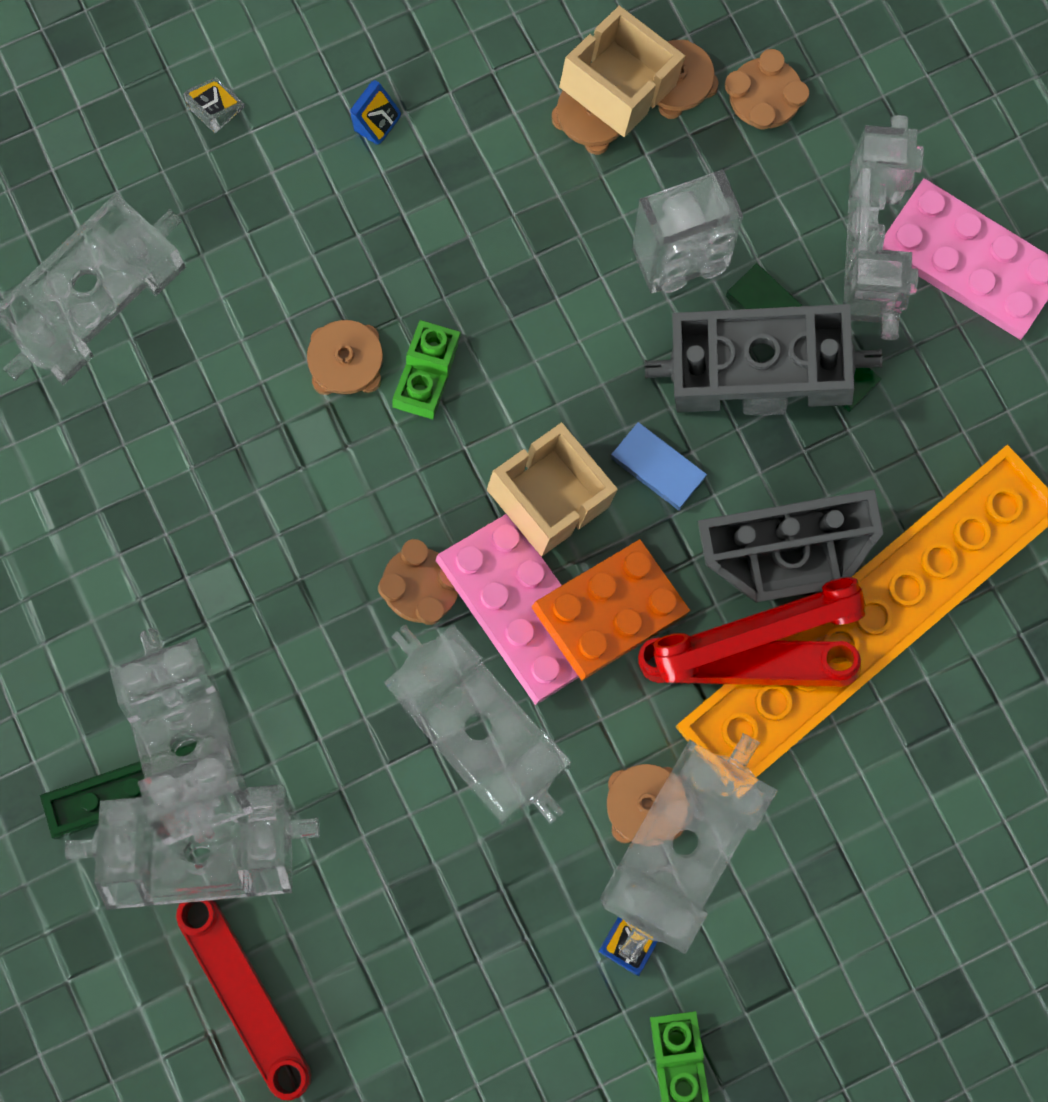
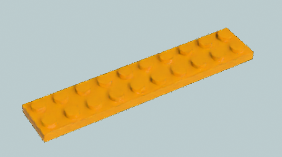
(904, 596)

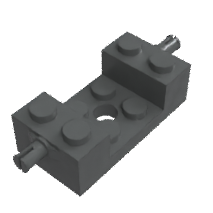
(810, 356)

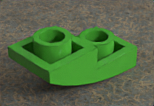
(426, 369)
(679, 1058)

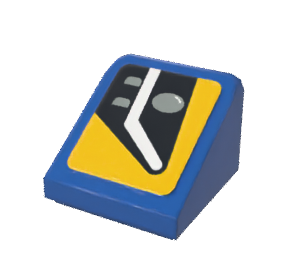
(374, 113)
(614, 942)

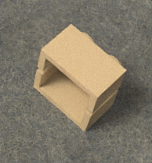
(627, 72)
(555, 492)

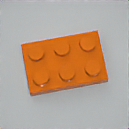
(610, 609)

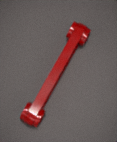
(681, 654)
(771, 664)
(244, 998)

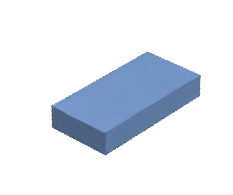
(658, 466)

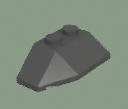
(792, 545)

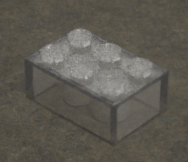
(687, 232)

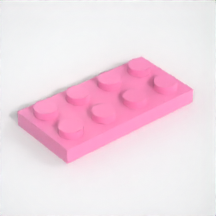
(972, 258)
(499, 582)

